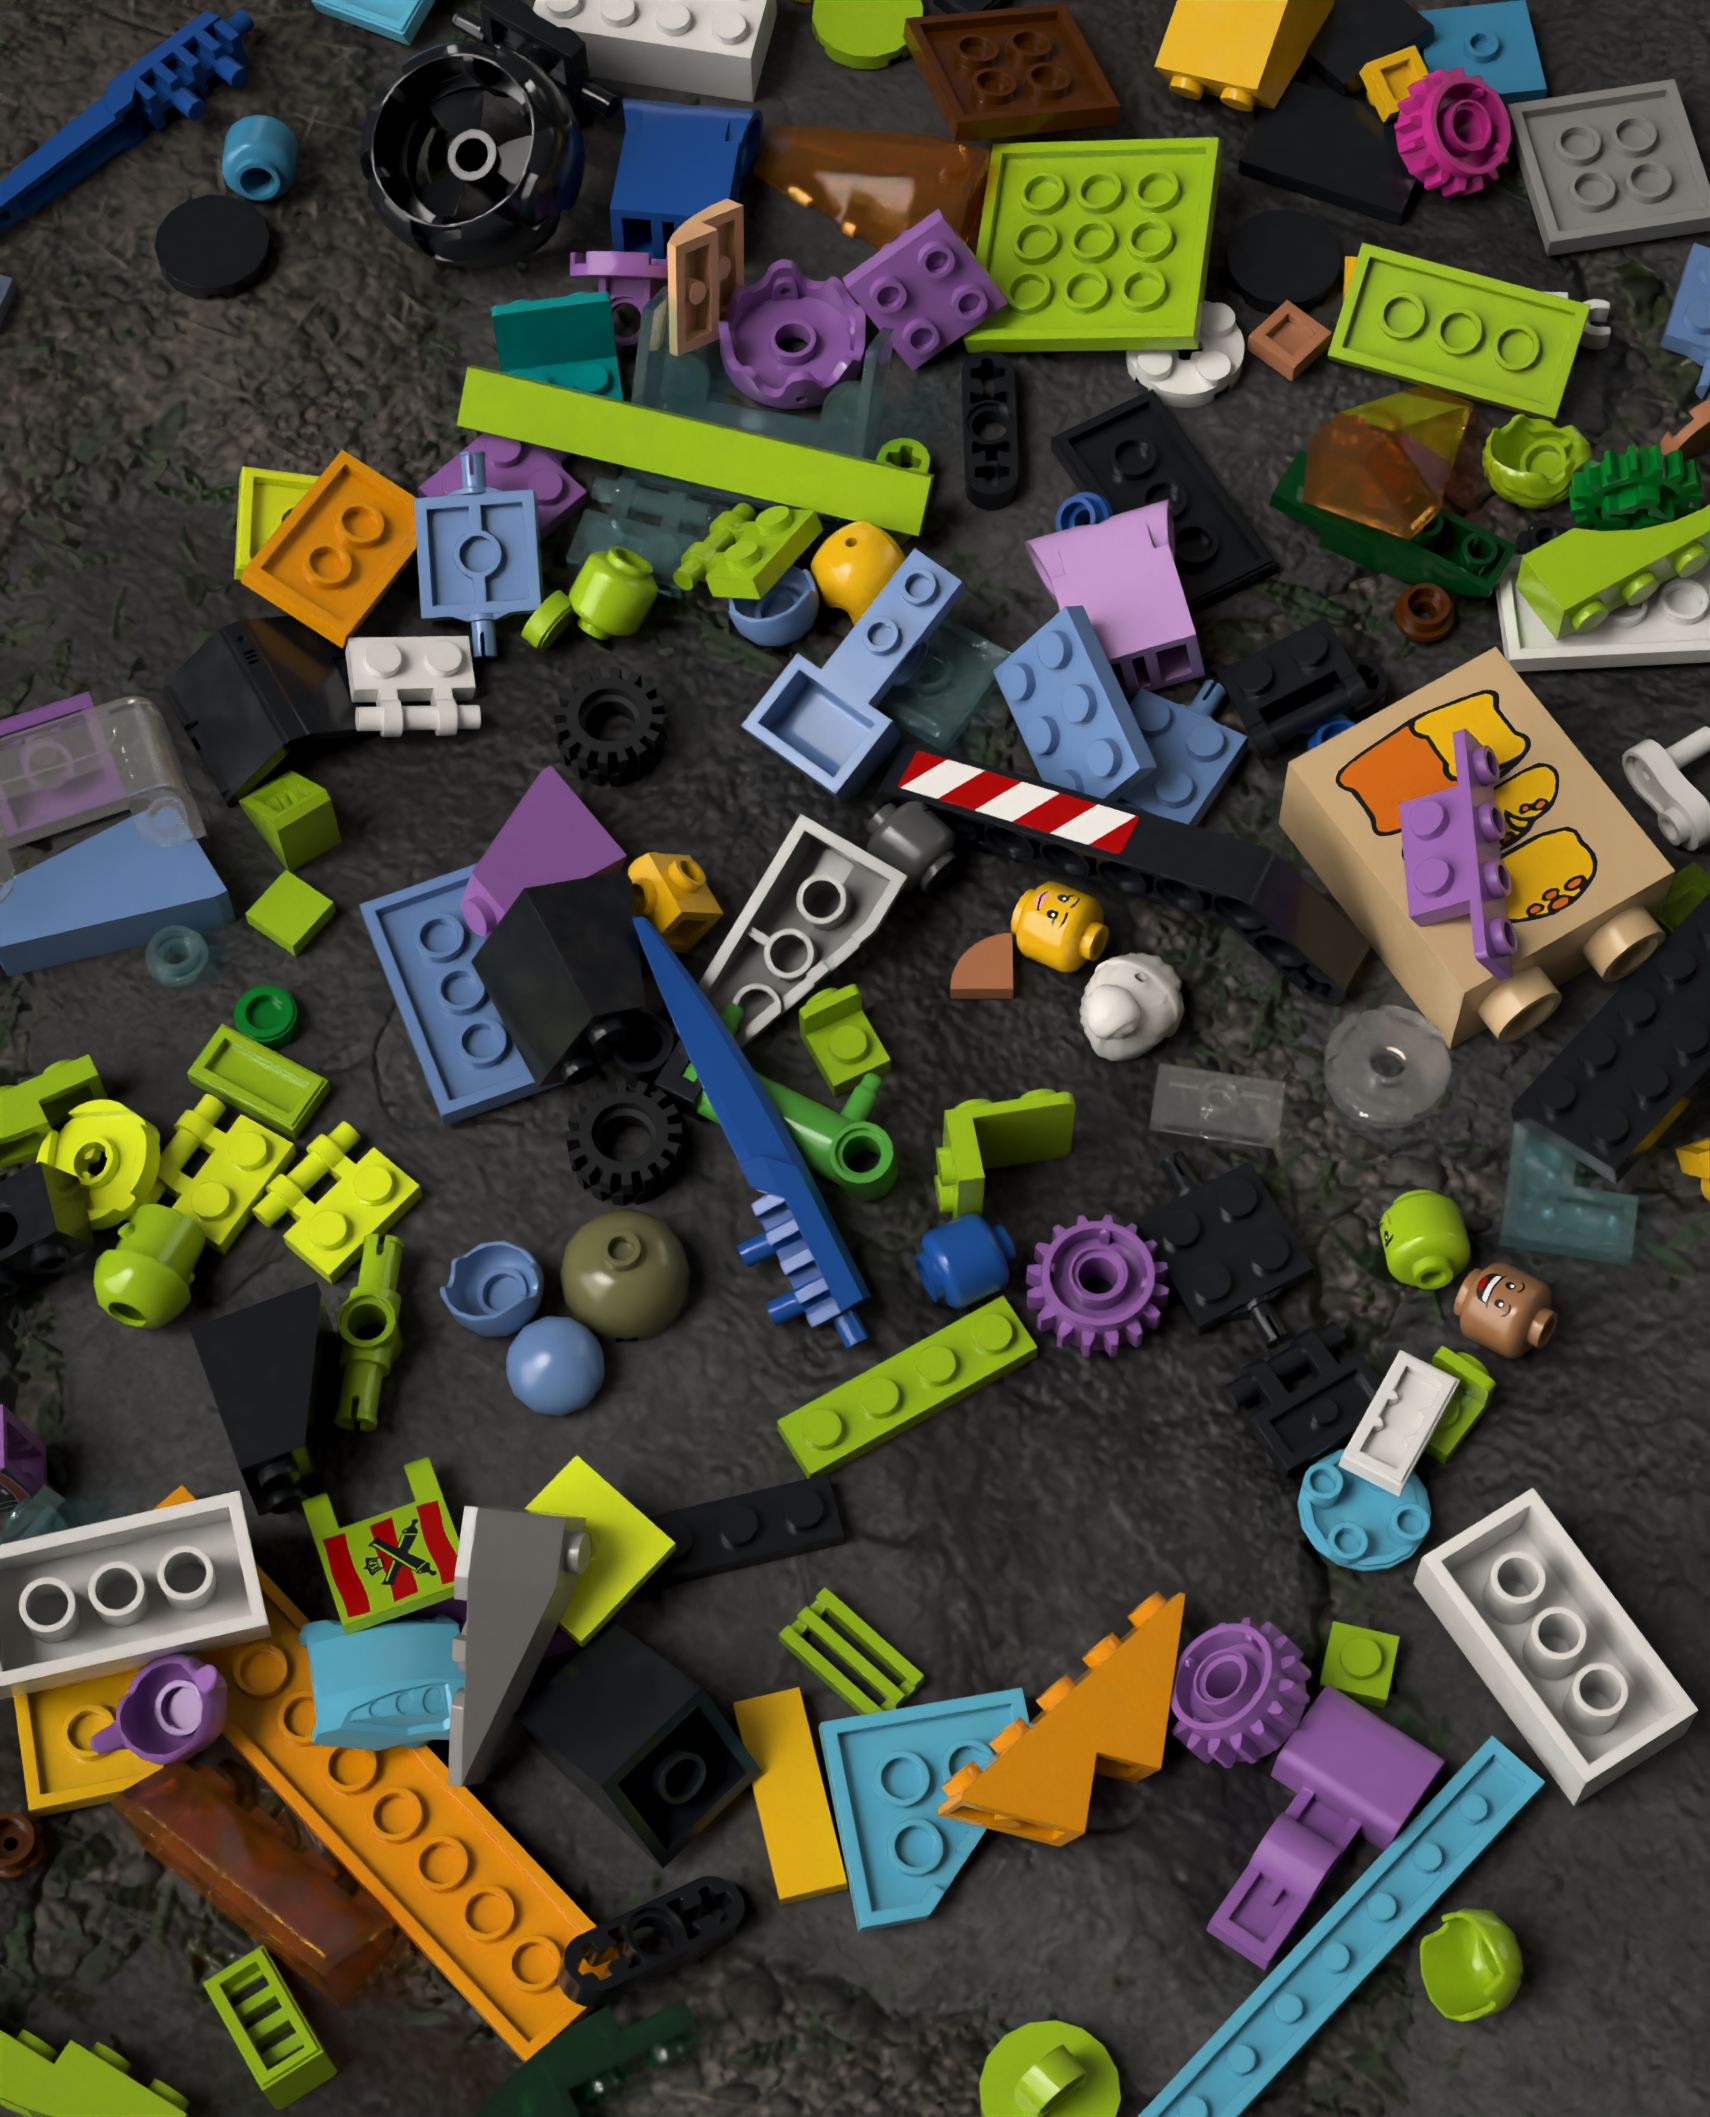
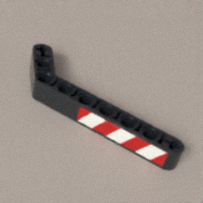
(1139, 856)

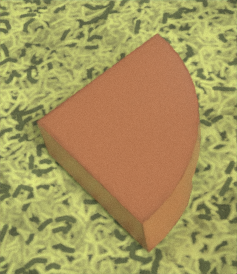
(1693, 437)
(985, 970)

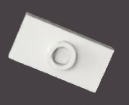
(1399, 1423)

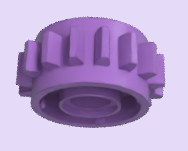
(1089, 1318)
(1238, 1692)

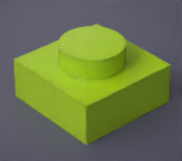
(1359, 1663)

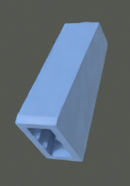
(107, 899)

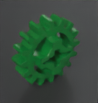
(1635, 490)

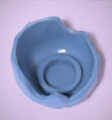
(782, 613)
(494, 1288)
(555, 1366)

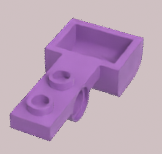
(1349, 1780)

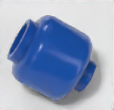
(964, 1260)

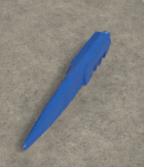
(165, 78)
(792, 1209)

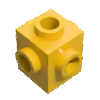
(673, 898)

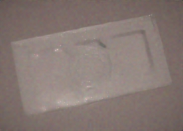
(1217, 1106)

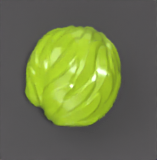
(1534, 461)

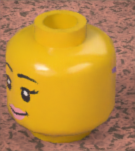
(1059, 926)

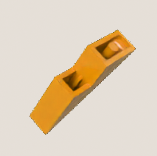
(1099, 1724)

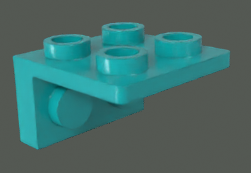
(560, 342)

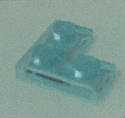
(1556, 1217)

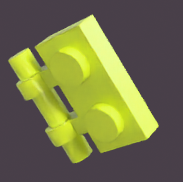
(230, 1179)
(361, 1203)

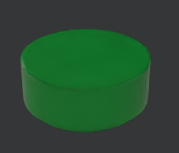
(267, 1016)

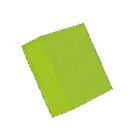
(290, 912)

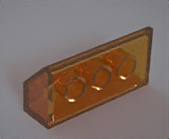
(258, 1879)

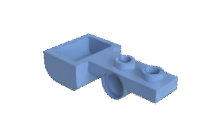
(828, 716)

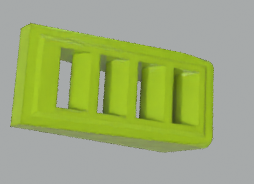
(293, 2064)

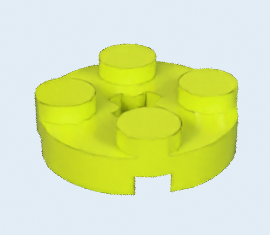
(131, 1158)

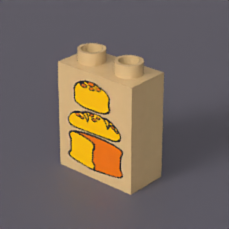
(1575, 857)

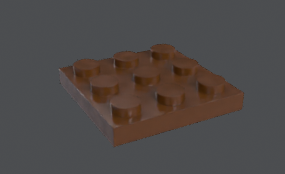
(1011, 72)

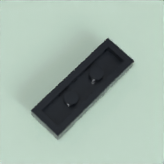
(748, 1530)

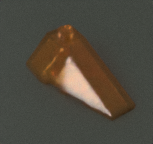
(1388, 459)

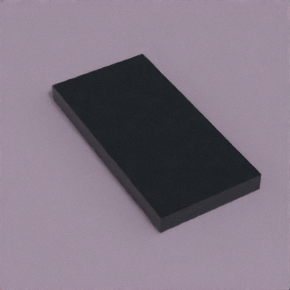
(1144, 457)

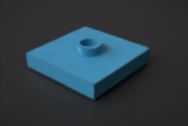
(1489, 42)

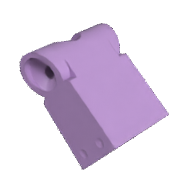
(1130, 592)

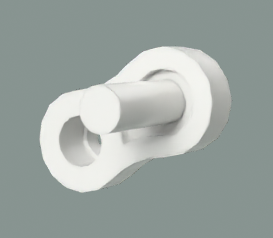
(1657, 780)

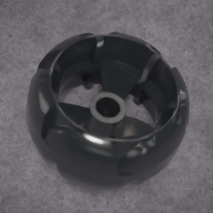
(525, 176)

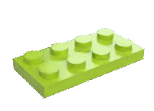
(1458, 332)

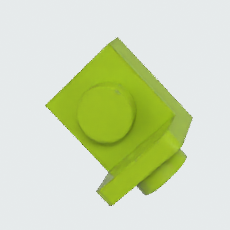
(841, 1038)
(1466, 1405)

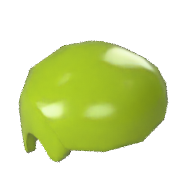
(1471, 1965)

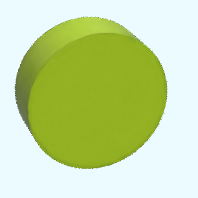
(549, 621)

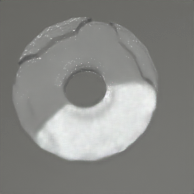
(1380, 1099)

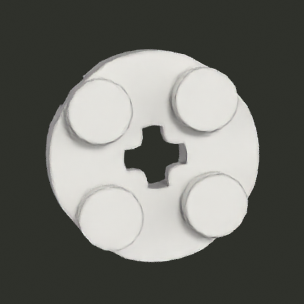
(1206, 373)

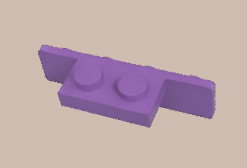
(1456, 856)

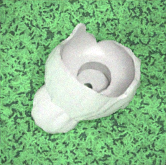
(1131, 1015)

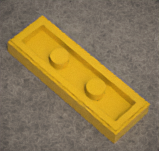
(790, 1796)

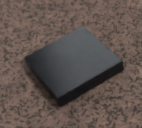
(1362, 33)

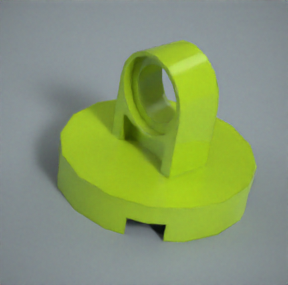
(1049, 2073)

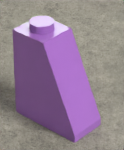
(542, 843)

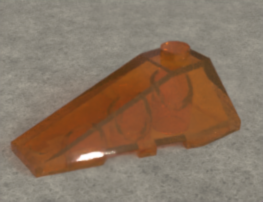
(876, 179)

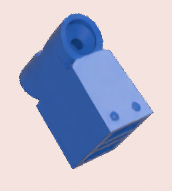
(676, 165)

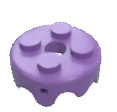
(791, 307)

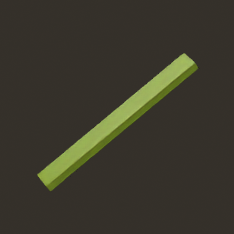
(695, 450)

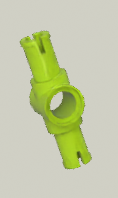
(369, 1360)

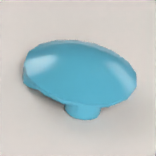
(1359, 1521)

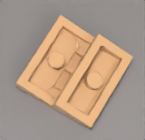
(702, 274)

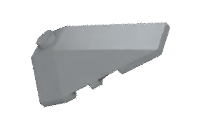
(799, 925)
(517, 1582)

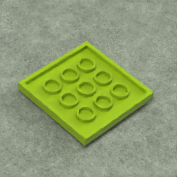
(1098, 244)

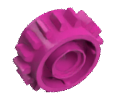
(1453, 132)

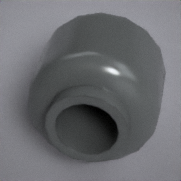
(913, 843)

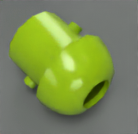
(151, 1267)

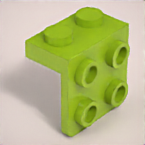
(998, 1135)

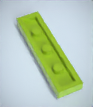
(907, 1388)

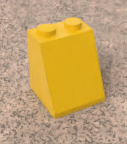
(1238, 48)

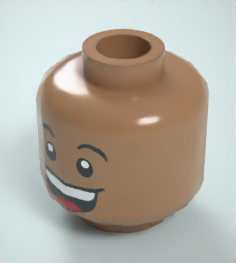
(1505, 1310)

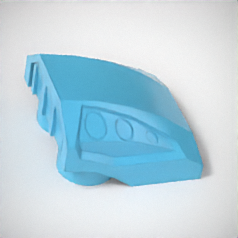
(382, 1682)

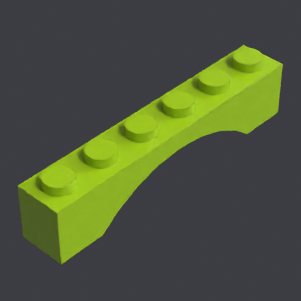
(1593, 572)

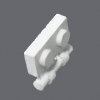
(407, 671)

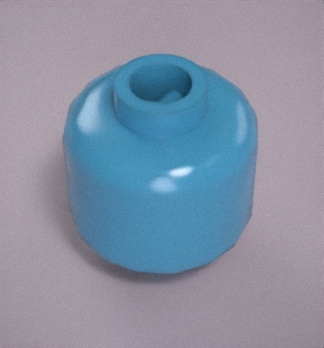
(260, 158)

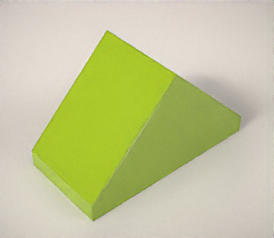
(293, 818)

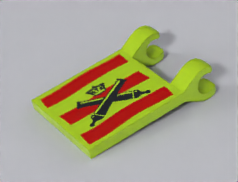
(391, 1559)

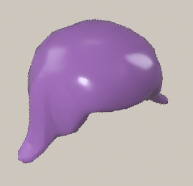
(168, 1712)

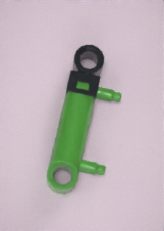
(821, 1135)

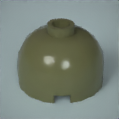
(625, 1275)

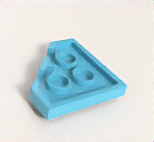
(887, 1795)

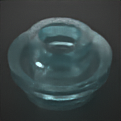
(174, 941)

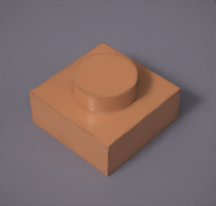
(1289, 340)

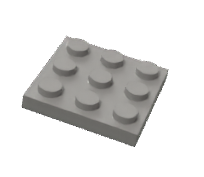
(1611, 167)

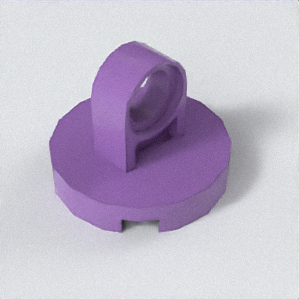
(625, 275)

